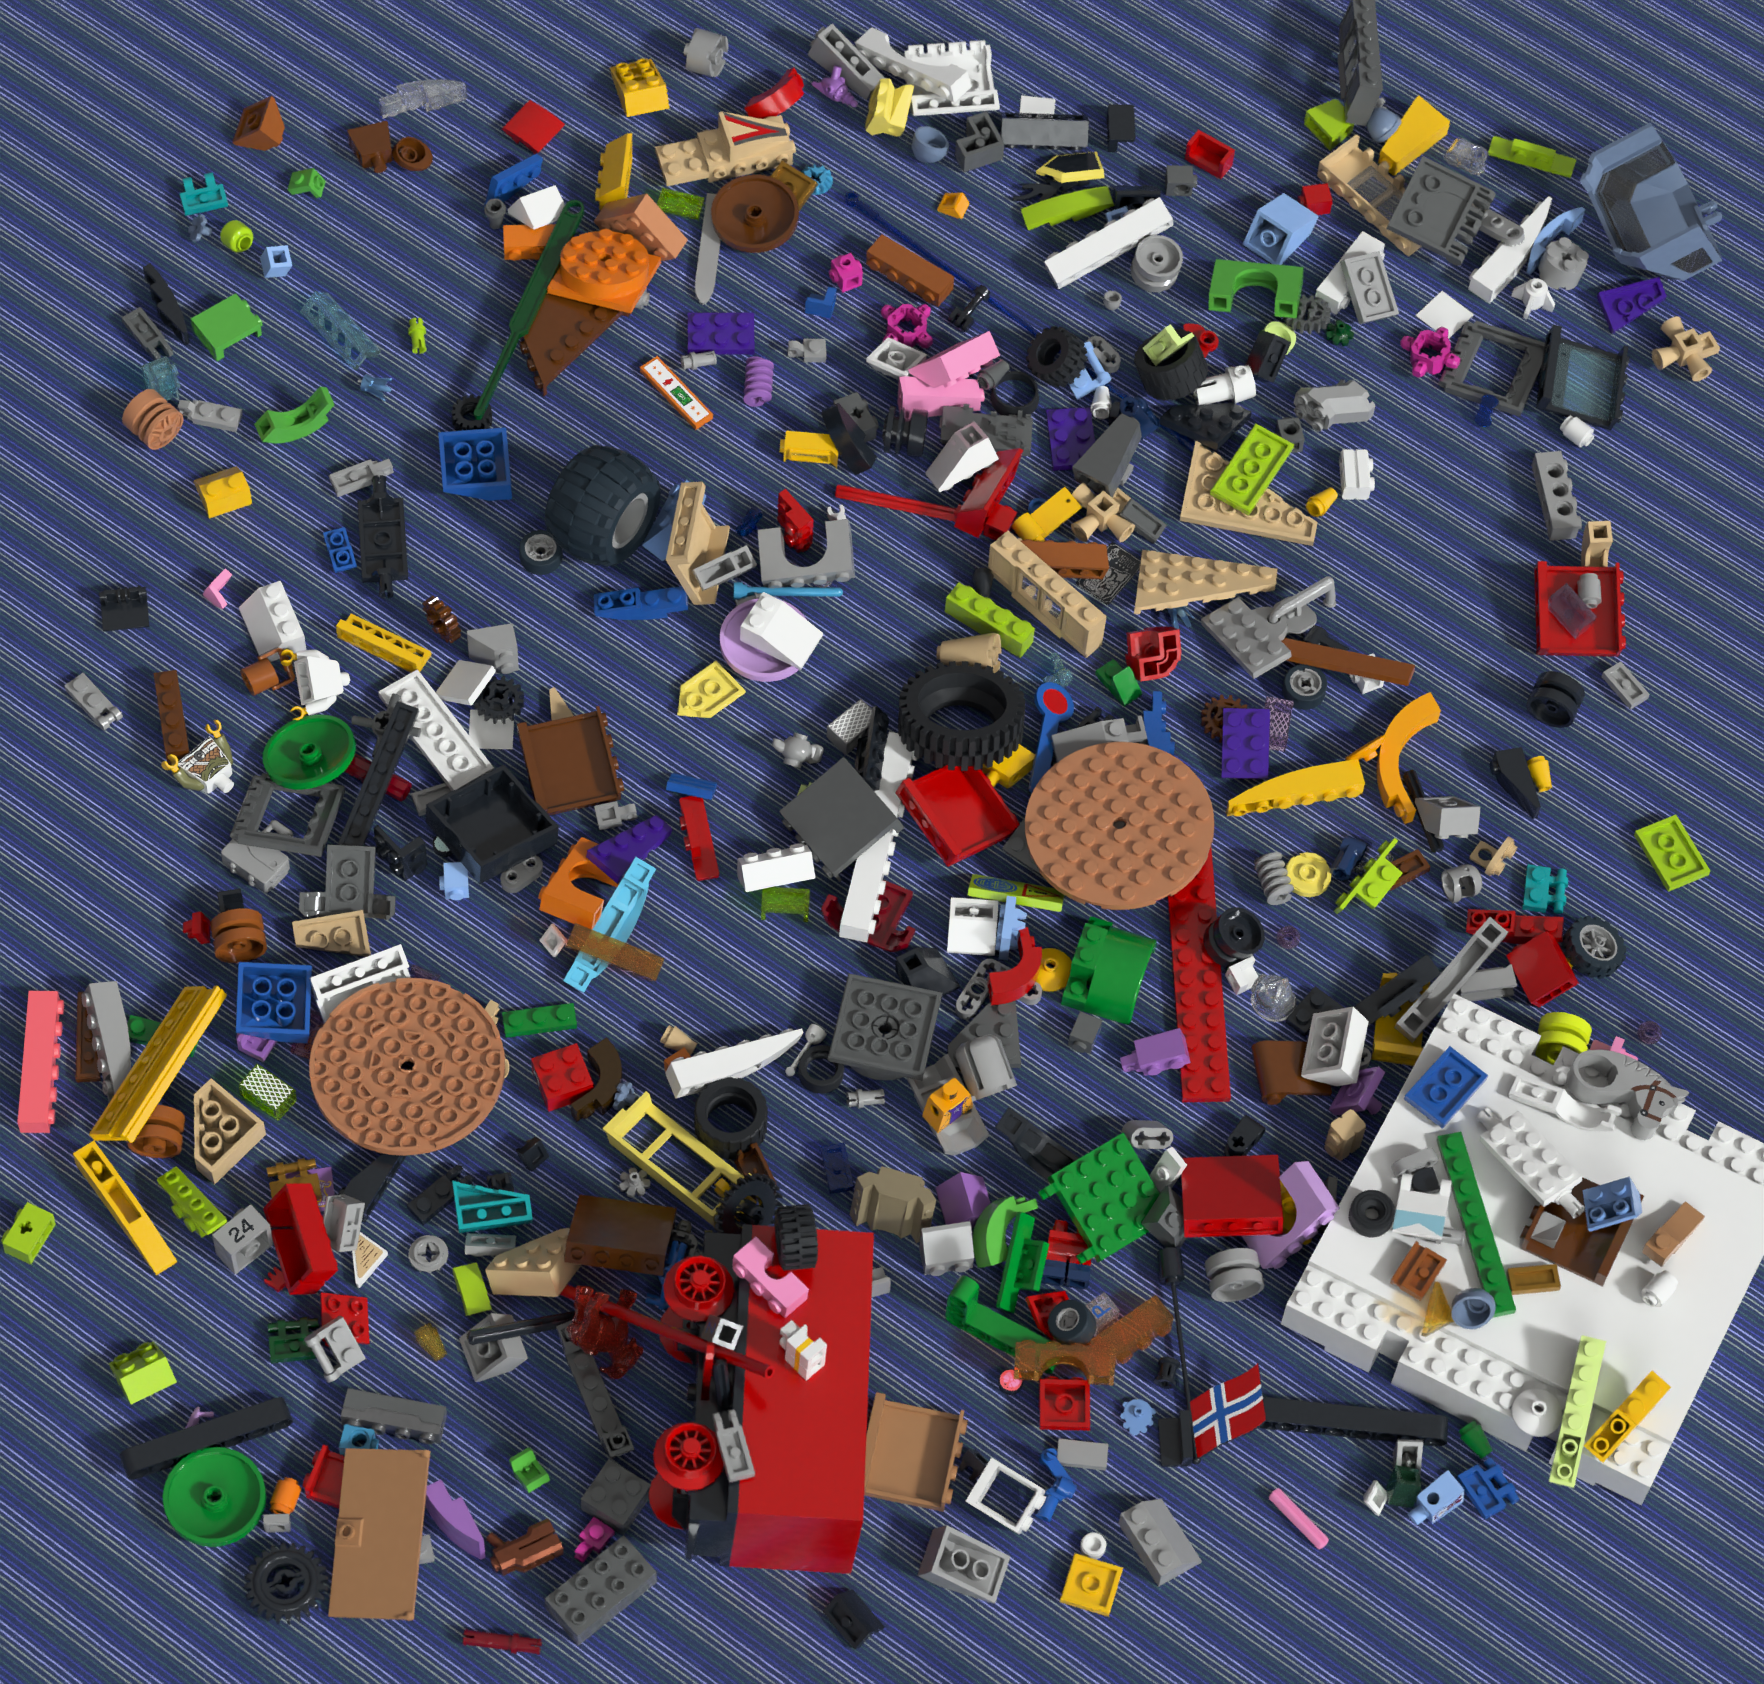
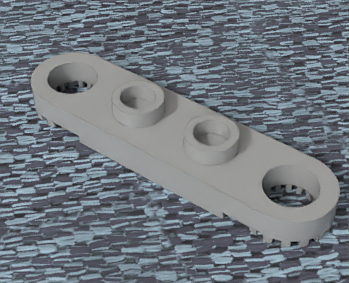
(1501, 228)

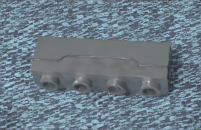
(394, 1416)

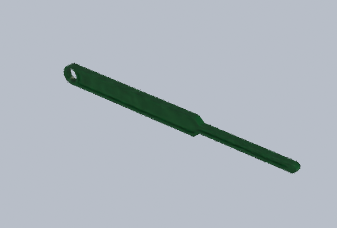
(533, 296)

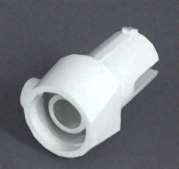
(1234, 384)

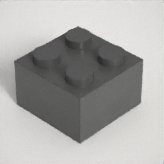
(615, 1497)

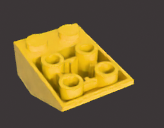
(640, 87)

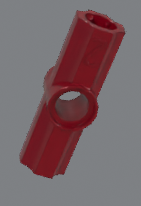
(398, 788)

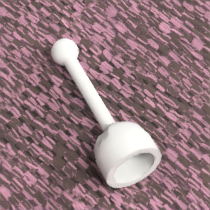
(814, 1036)

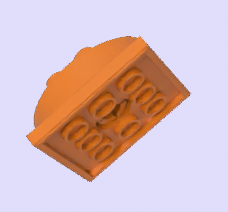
(604, 270)

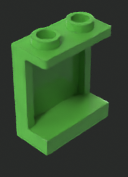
(225, 325)

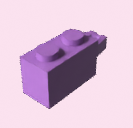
(1158, 1053)

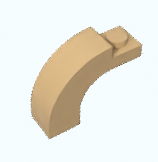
(1596, 544)

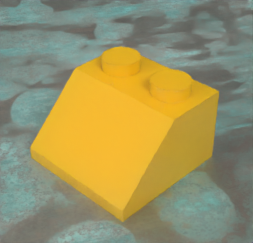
(223, 491)

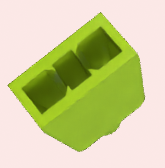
(1328, 123)

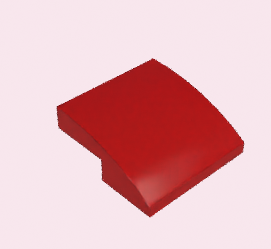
(533, 126)

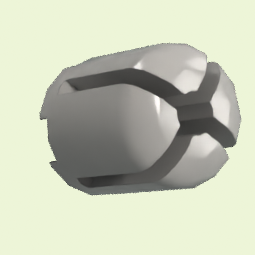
(984, 1066)

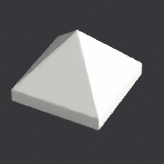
(553, 940)
(1375, 1497)

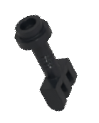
(982, 293)

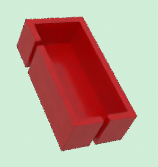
(306, 1249)

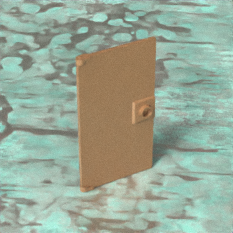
(379, 1534)

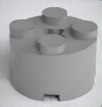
(706, 52)
(1562, 264)

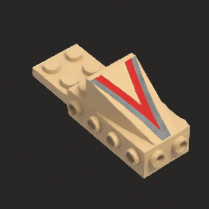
(734, 149)

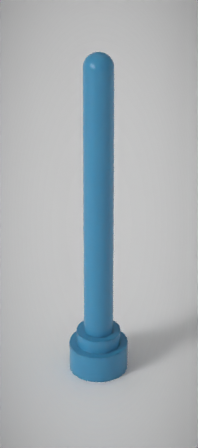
(742, 590)

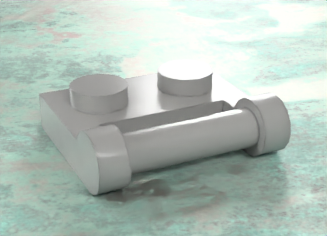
(340, 1343)

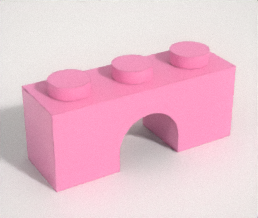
(782, 1294)

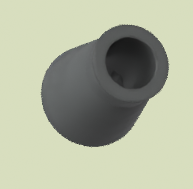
(495, 212)
(992, 374)

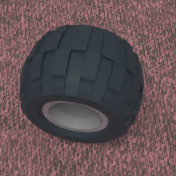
(602, 505)

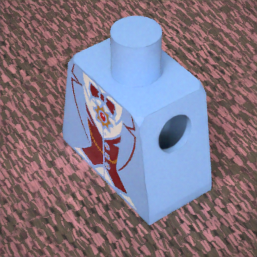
(1444, 1492)

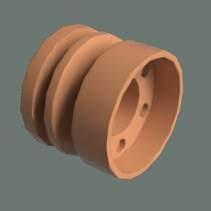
(152, 419)

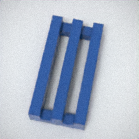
(691, 786)

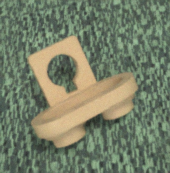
(1495, 865)

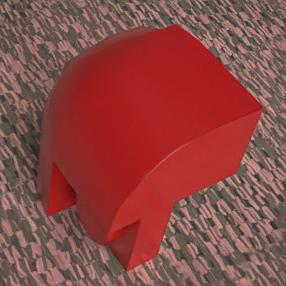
(1153, 652)

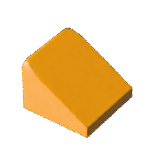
(953, 204)

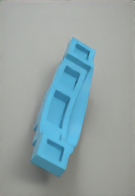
(615, 921)

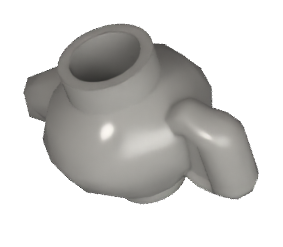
(798, 750)

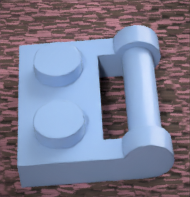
(1084, 384)

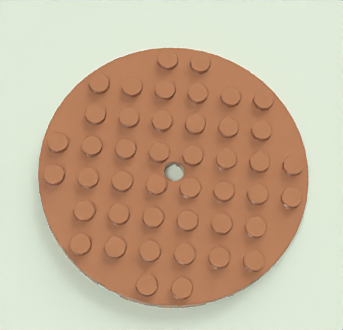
(1128, 867)
(399, 1110)

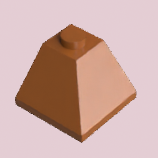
(260, 126)

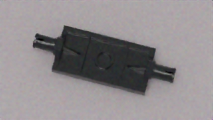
(382, 538)

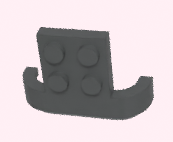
(348, 886)

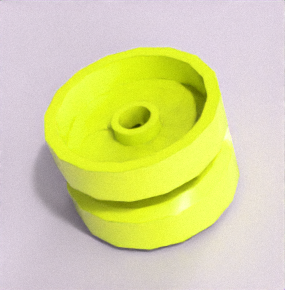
(1561, 1030)

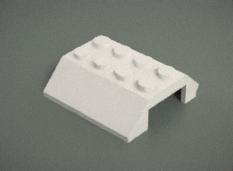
(977, 63)
(340, 983)

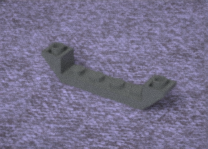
(595, 1397)

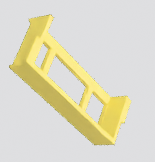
(626, 1120)

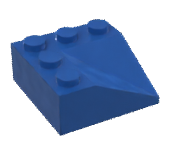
(476, 463)
(274, 1001)

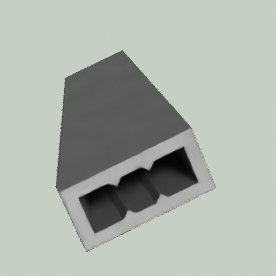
(1109, 456)

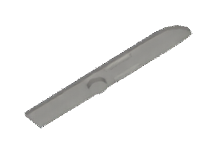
(707, 256)

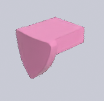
(212, 591)

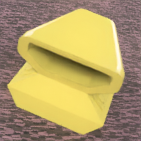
(888, 108)

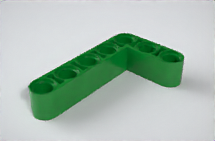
(983, 1322)

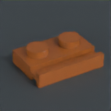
(1418, 1271)

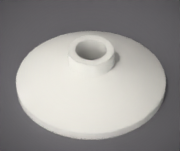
(1533, 1422)

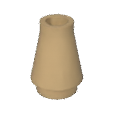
(676, 1040)

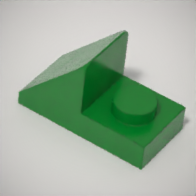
(1119, 682)

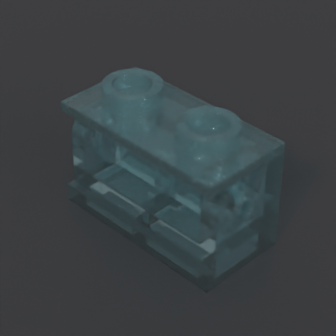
(161, 377)

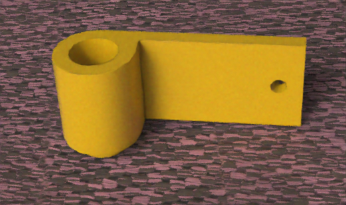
(1046, 517)

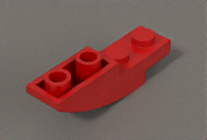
(1519, 928)

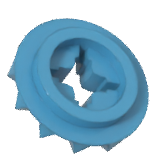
(825, 178)

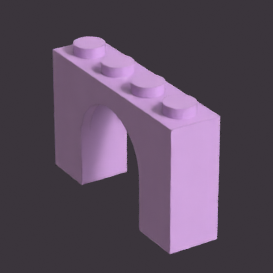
(1313, 1208)

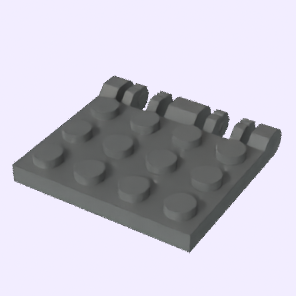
(1439, 209)

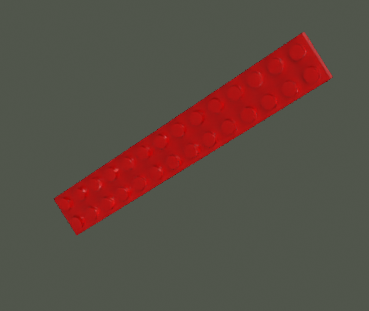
(1198, 990)

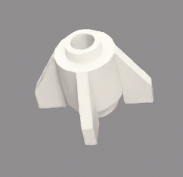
(1534, 295)

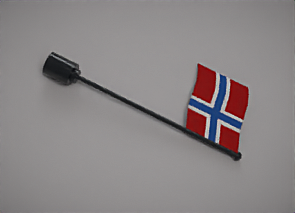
(1225, 1409)

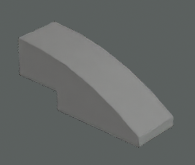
(724, 568)

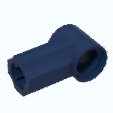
(1349, 854)

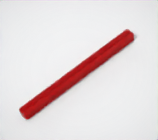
(895, 502)

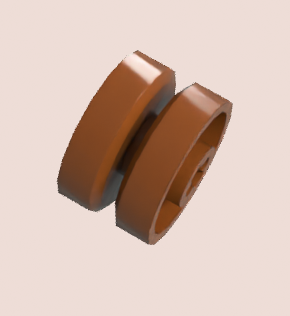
(238, 935)
(160, 1134)

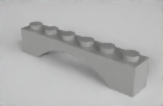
(1451, 980)

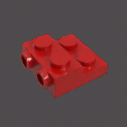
(796, 521)
(1064, 1404)

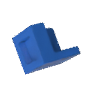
(821, 305)

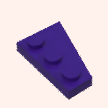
(1630, 301)

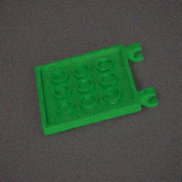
(1105, 1197)

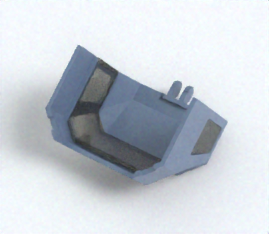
(1650, 207)

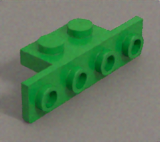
(1023, 1263)

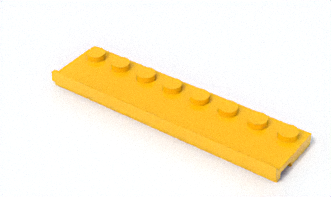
(158, 1064)

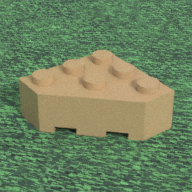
(222, 1131)
(533, 1268)

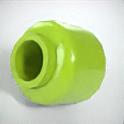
(236, 236)

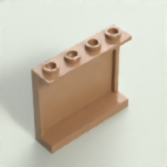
(912, 1453)

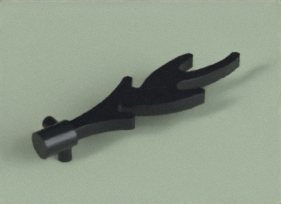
(1048, 191)

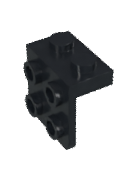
(403, 861)

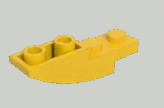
(1627, 1416)

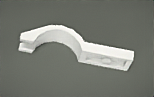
(1560, 1103)

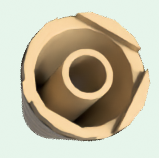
(977, 649)

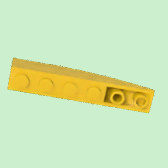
(1301, 787)
(123, 1207)

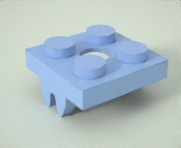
(1008, 927)

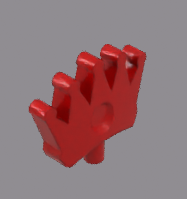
(277, 1281)

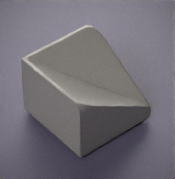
(1548, 1229)

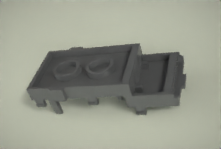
(1003, 431)

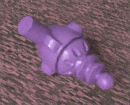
(835, 88)

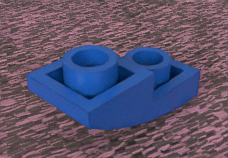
(339, 550)

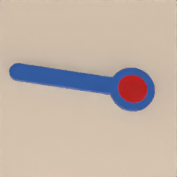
(1056, 708)

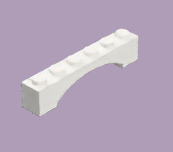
(946, 81)

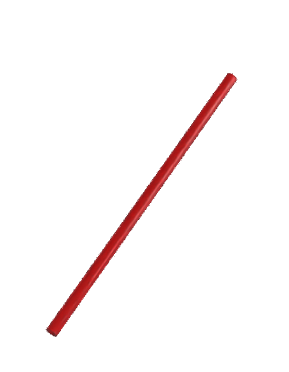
(678, 1335)

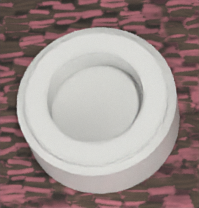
(1093, 1545)

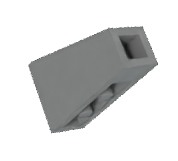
(833, 49)

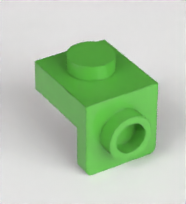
(306, 181)
(528, 1470)

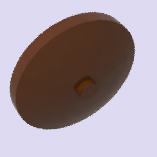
(755, 213)

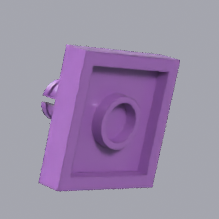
(1360, 1094)

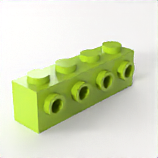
(986, 617)

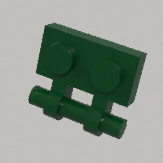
(291, 1347)

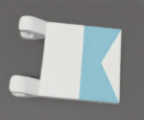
(1421, 1212)

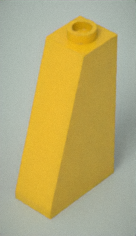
(1419, 131)

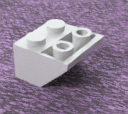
(972, 926)

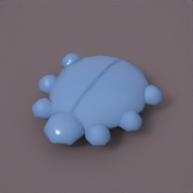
(1137, 1416)

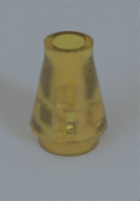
(430, 1341)

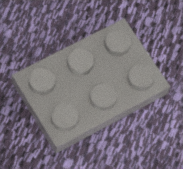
(1369, 287)

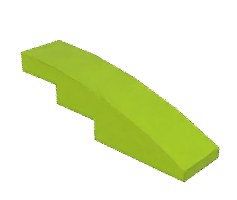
(1067, 206)

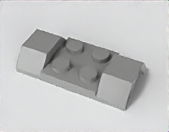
(964, 1132)

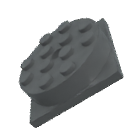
(880, 1006)

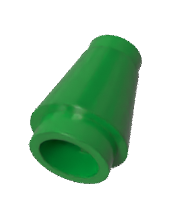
(1475, 1439)

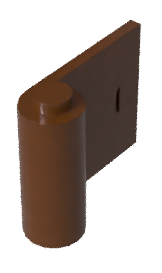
(1280, 1069)

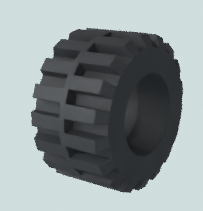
(1067, 365)
(796, 1237)

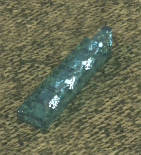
(345, 324)

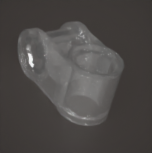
(1465, 154)

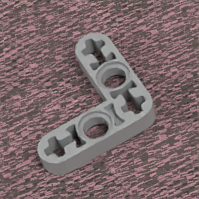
(978, 999)

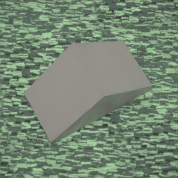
(1408, 1454)

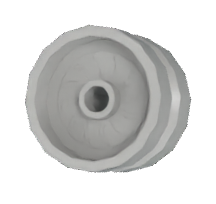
(1156, 263)
(1234, 1275)

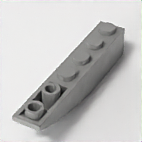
(109, 1032)

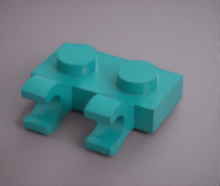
(202, 199)

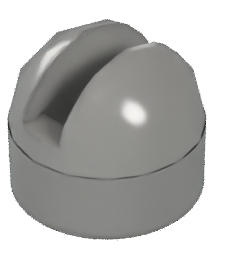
(1112, 300)

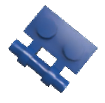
(1483, 1493)

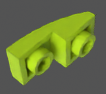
(472, 1288)

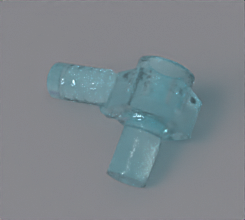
(1061, 675)

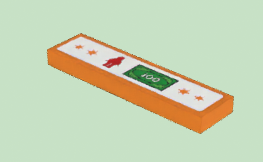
(676, 393)

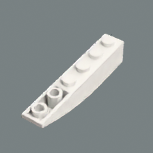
(1508, 260)
(695, 1073)

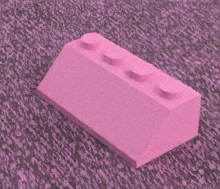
(957, 361)

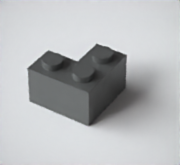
(981, 145)

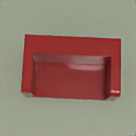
(1209, 154)

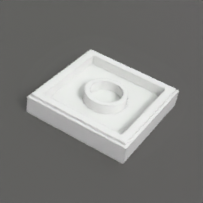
(465, 682)

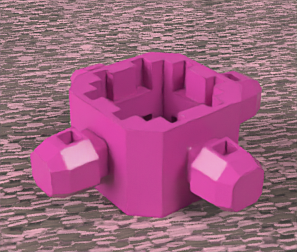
(908, 312)
(1439, 341)

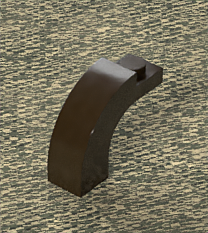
(608, 1065)

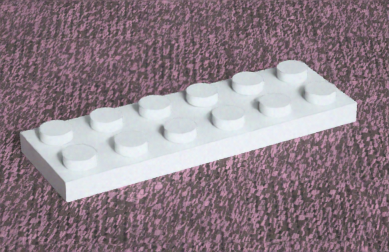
(441, 736)

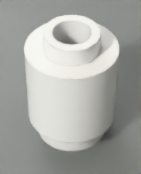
(1577, 431)
(1659, 1289)

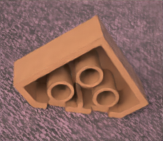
(645, 222)

